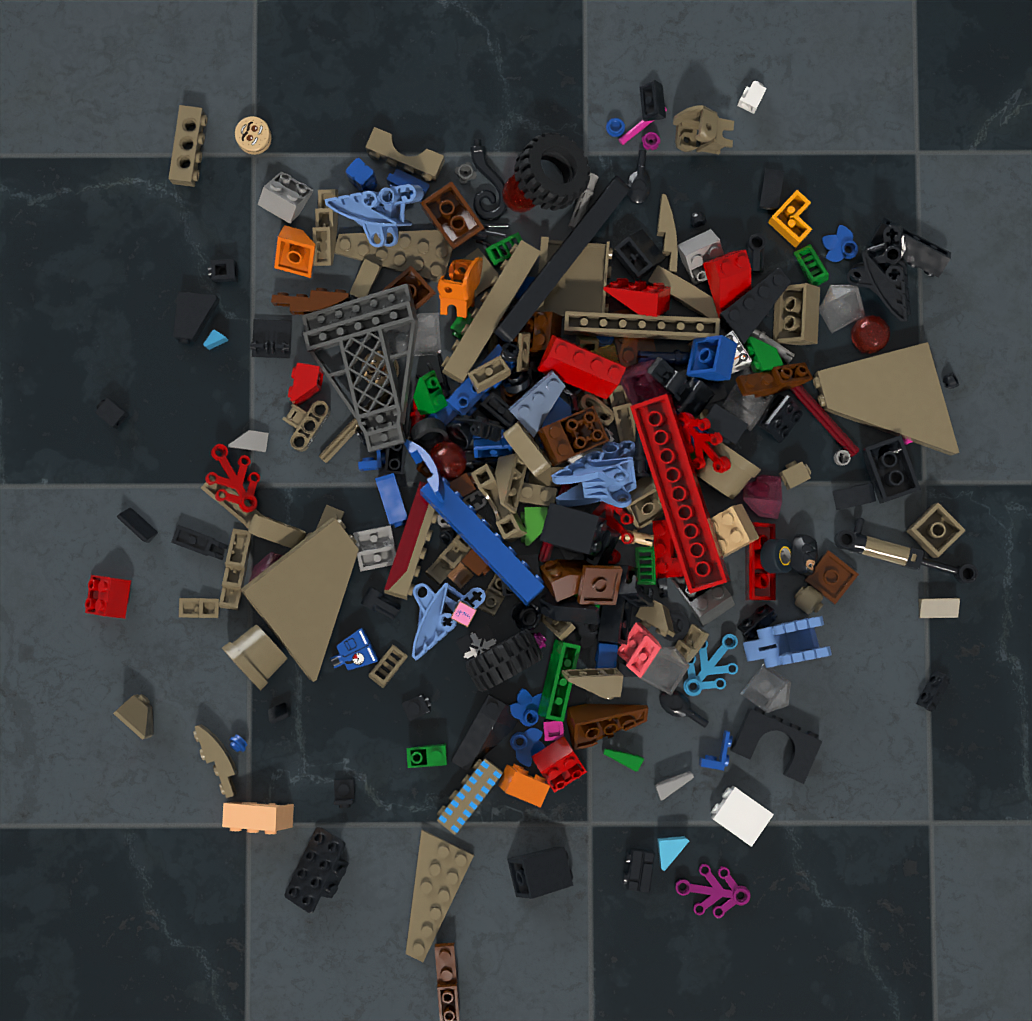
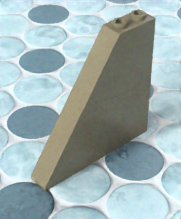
(892, 394)
(304, 593)

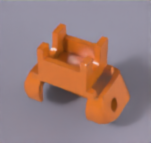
(460, 293)

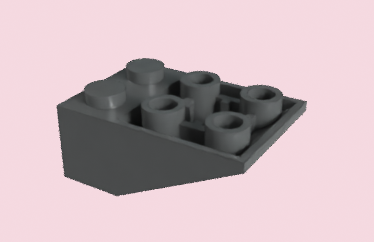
(706, 603)

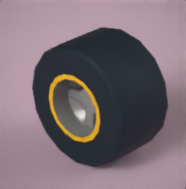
(776, 556)

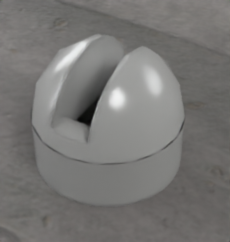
(844, 459)

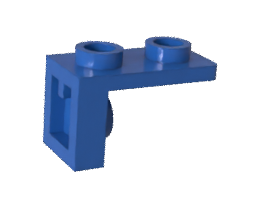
(371, 464)
(711, 761)

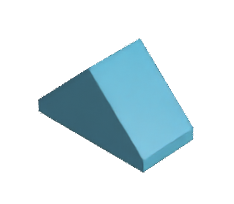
(669, 849)

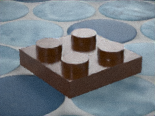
(831, 577)
(599, 585)

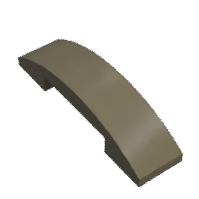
(233, 508)

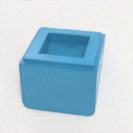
(214, 339)

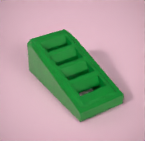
(490, 249)
(823, 277)
(652, 581)
(629, 760)

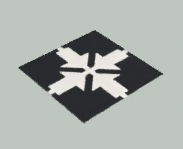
(476, 642)

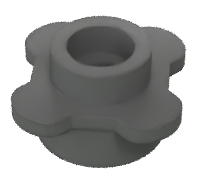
(470, 173)

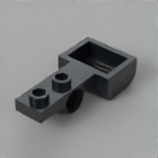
(688, 396)

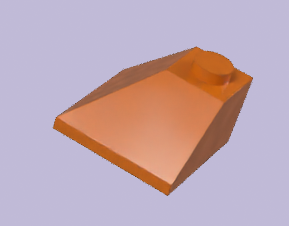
(295, 252)

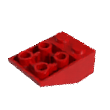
(641, 297)

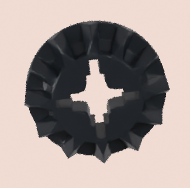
(683, 626)

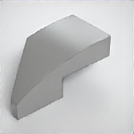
(251, 441)

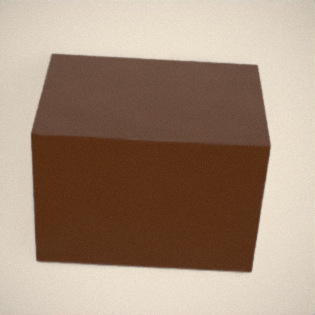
(419, 287)

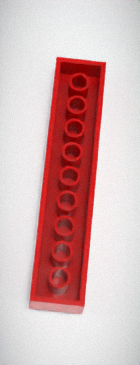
(680, 493)

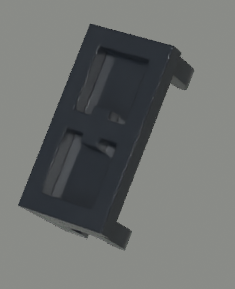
(608, 543)
(634, 593)

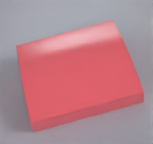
(640, 649)

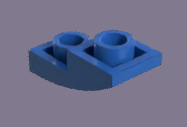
(606, 655)

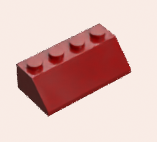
(581, 367)

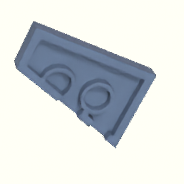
(537, 402)

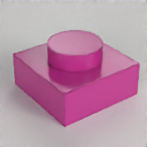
(552, 730)

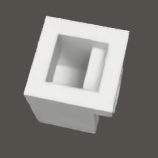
(752, 96)

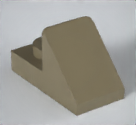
(559, 628)

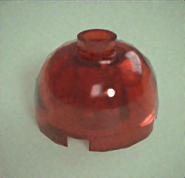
(515, 198)
(870, 334)
(449, 459)

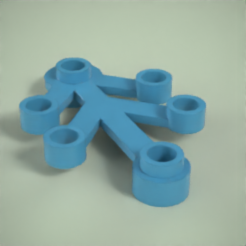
(708, 668)

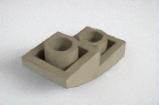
(493, 596)

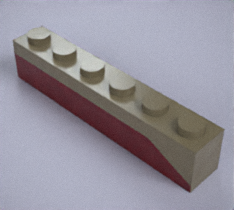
(411, 547)

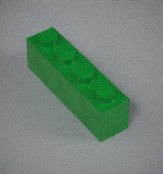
(556, 687)

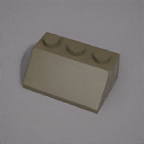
(797, 315)
(645, 503)

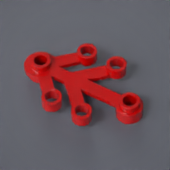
(688, 425)
(234, 481)
(613, 523)

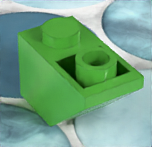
(534, 521)

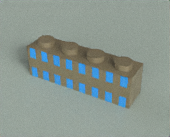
(469, 796)

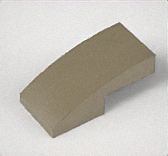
(198, 608)
(692, 642)

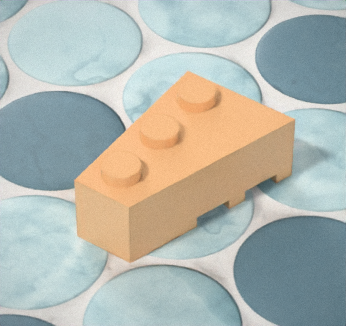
(257, 817)

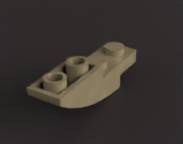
(215, 751)

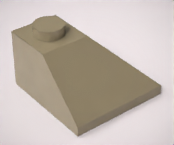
(137, 715)

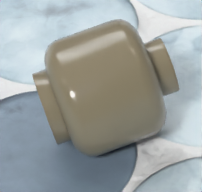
(808, 600)

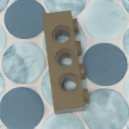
(187, 116)

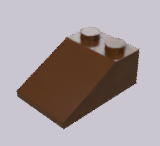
(451, 215)
(562, 577)

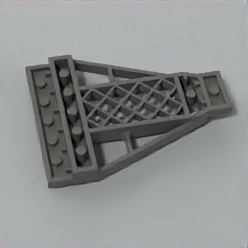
(359, 320)

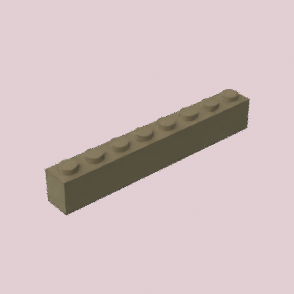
(491, 311)
(639, 326)

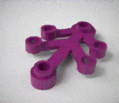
(715, 891)

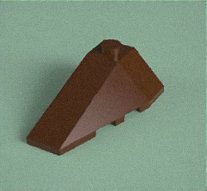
(595, 721)

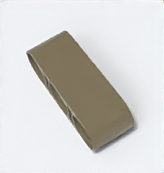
(527, 449)
(276, 531)

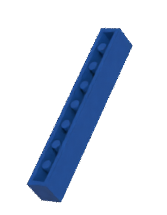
(485, 542)

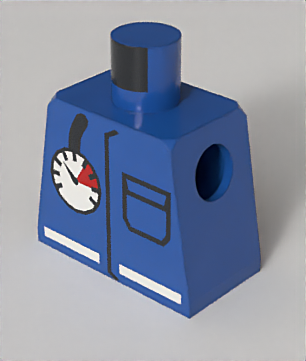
(355, 651)

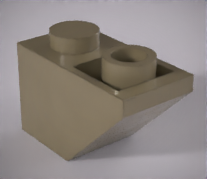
(657, 617)

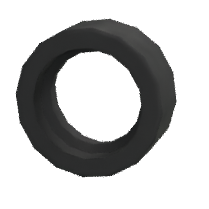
(425, 426)

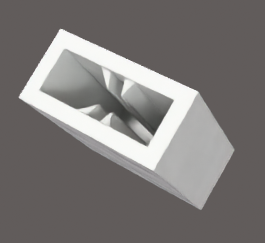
(741, 815)

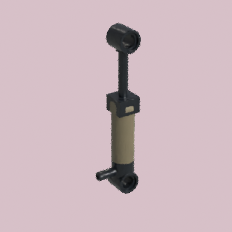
(898, 554)

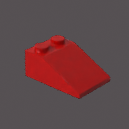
(728, 278)

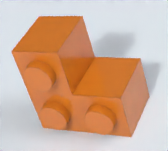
(519, 784)

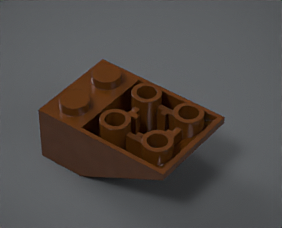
(541, 328)
(572, 436)

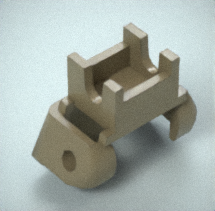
(709, 128)

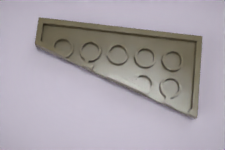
(420, 249)
(437, 879)

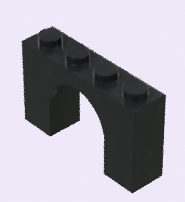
(803, 745)

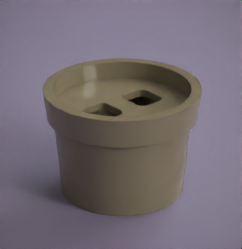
(734, 479)
(255, 655)

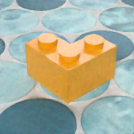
(787, 219)

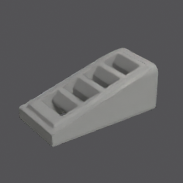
(672, 784)

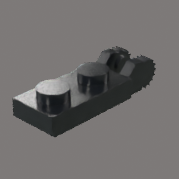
(197, 542)

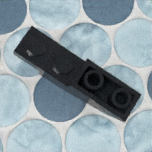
(396, 454)

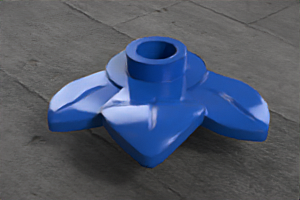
(837, 243)
(525, 705)
(529, 747)

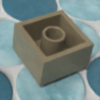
(935, 530)

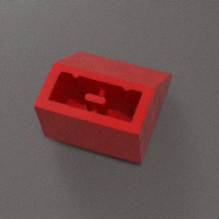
(306, 383)
(107, 596)
(559, 764)

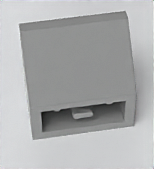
(285, 197)
(697, 251)

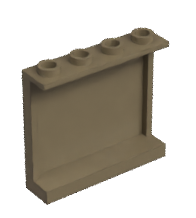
(582, 283)

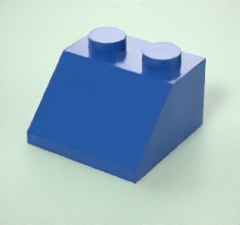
(712, 358)

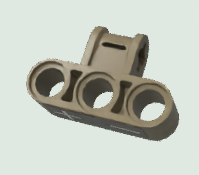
(299, 418)

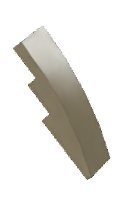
(667, 229)
(326, 230)
(685, 293)
(623, 415)
(449, 559)
(235, 569)

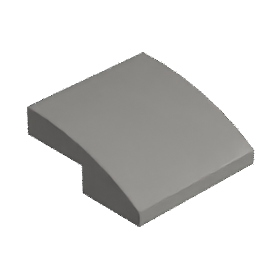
(375, 547)

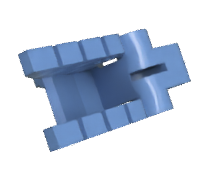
(372, 215)
(601, 479)
(431, 615)
(787, 643)

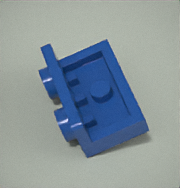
(401, 178)

